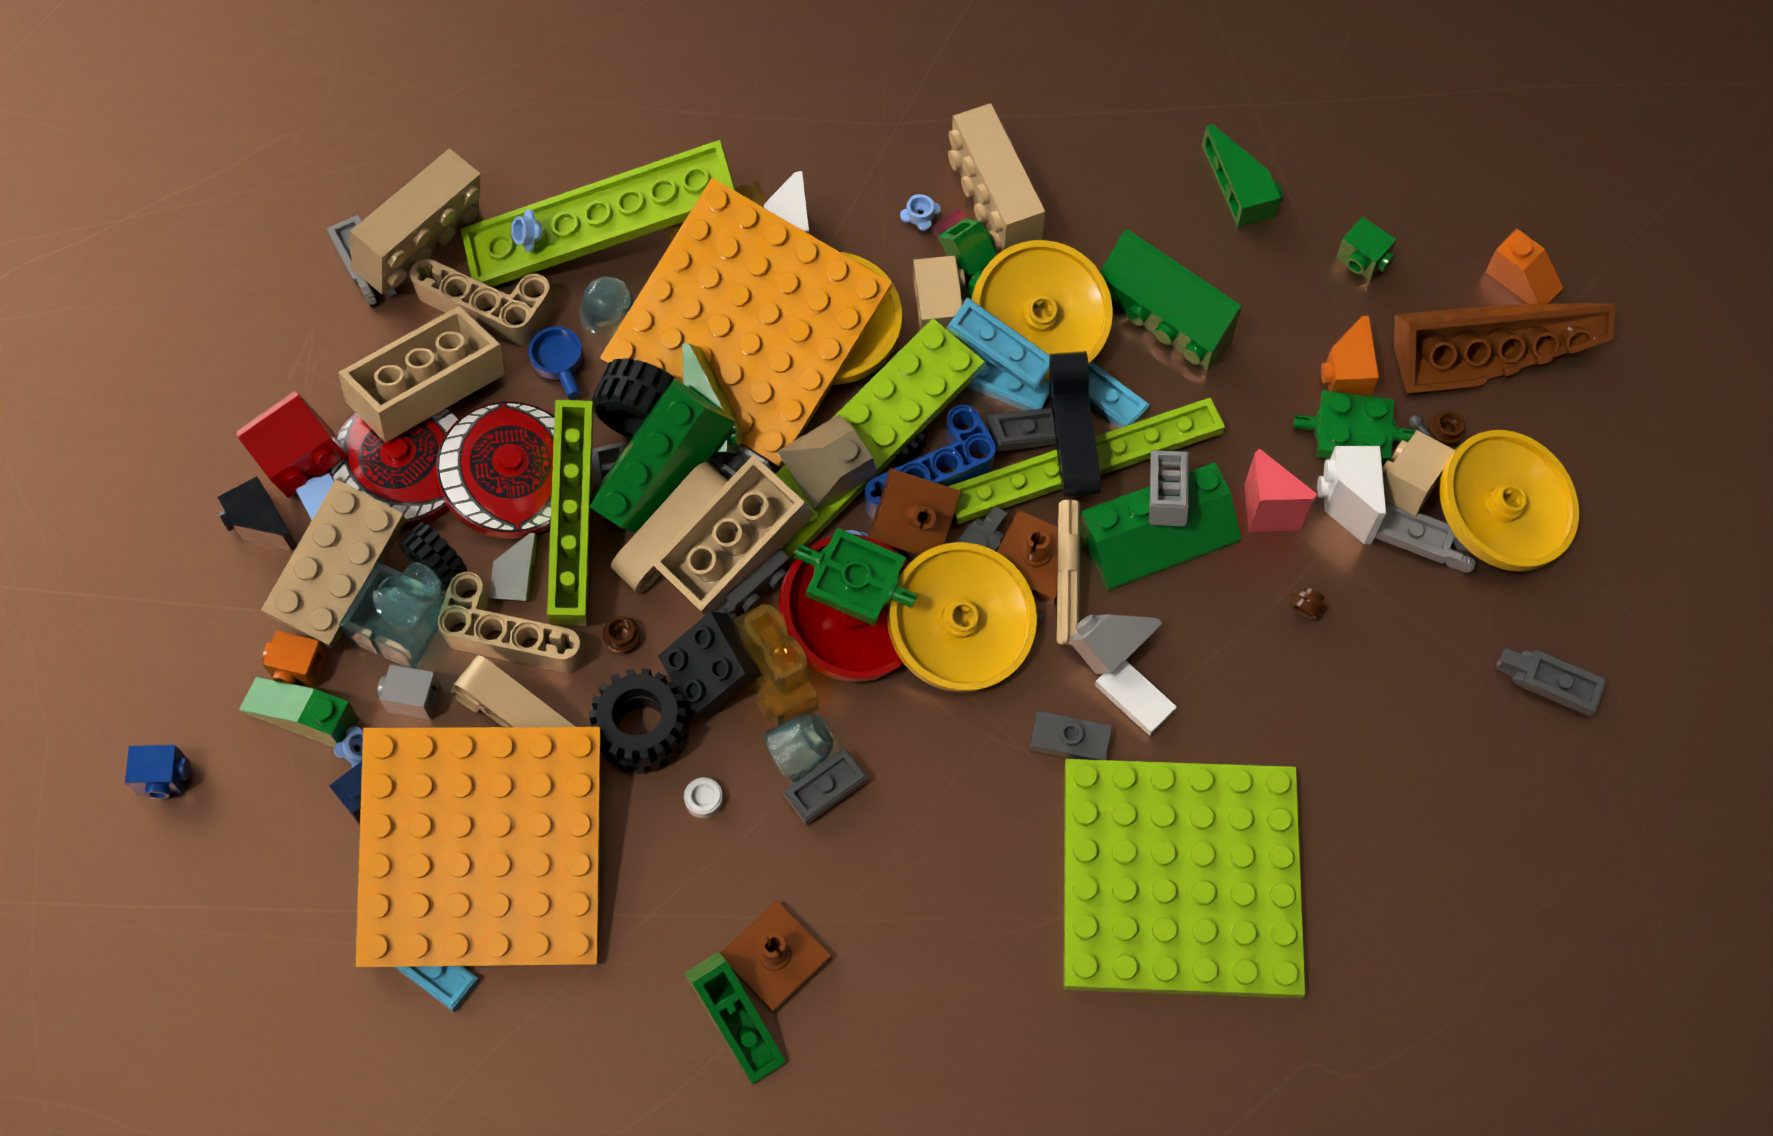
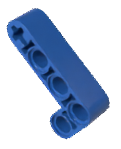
(955, 455)

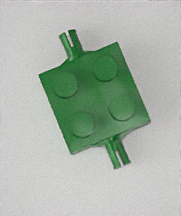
(1353, 421)
(855, 576)

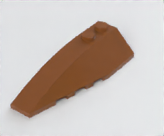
(1481, 343)

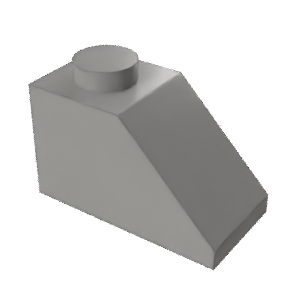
(1111, 639)

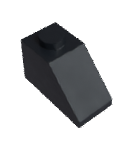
(254, 516)

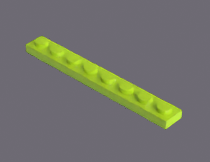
(1114, 451)

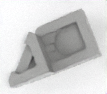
(513, 571)

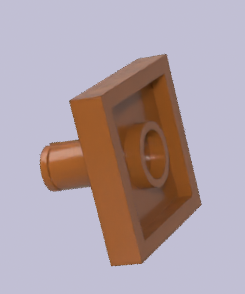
(913, 512)
(1034, 551)
(775, 956)

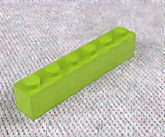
(570, 513)

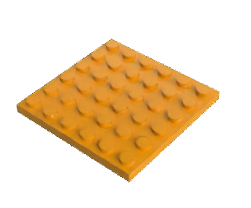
(764, 308)
(479, 846)

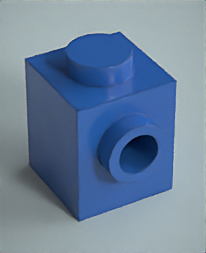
(156, 770)

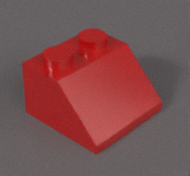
(291, 443)

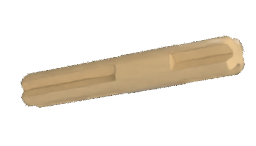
(1068, 570)

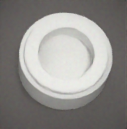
(703, 797)

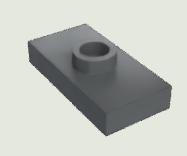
(1022, 429)
(1070, 737)
(825, 786)

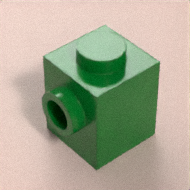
(969, 244)
(1367, 249)

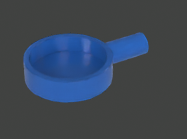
(557, 355)

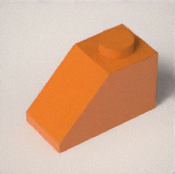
(1525, 269)
(1352, 362)

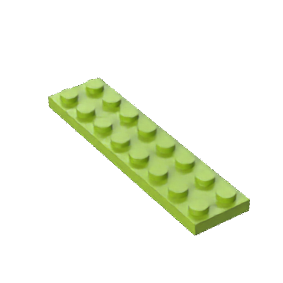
(596, 215)
(895, 410)

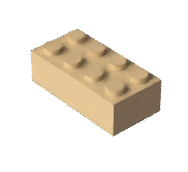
(995, 178)
(415, 221)
(422, 373)
(732, 535)
(333, 563)

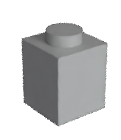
(409, 691)

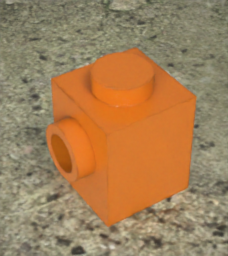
(294, 659)

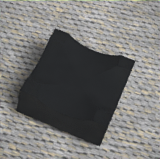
(709, 664)

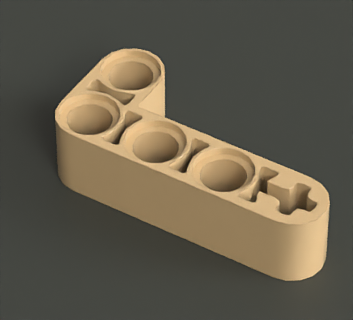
(439, 284)
(668, 520)
(514, 631)
(502, 698)

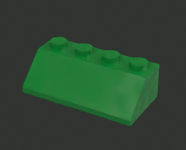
(1170, 300)
(661, 454)
(1131, 548)

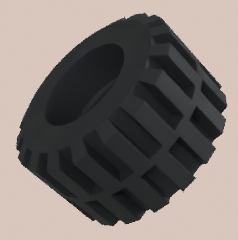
(629, 394)
(636, 692)

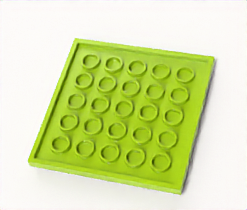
(1182, 879)

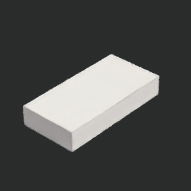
(1136, 697)

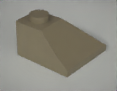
(828, 461)

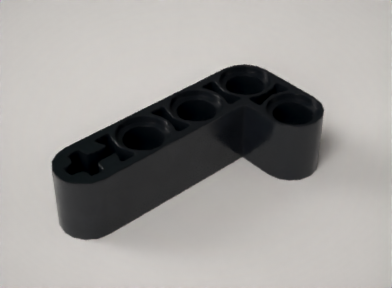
(1073, 424)

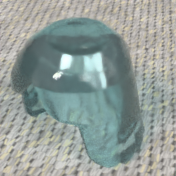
(604, 303)
(407, 597)
(799, 745)

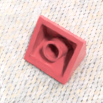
(1275, 497)

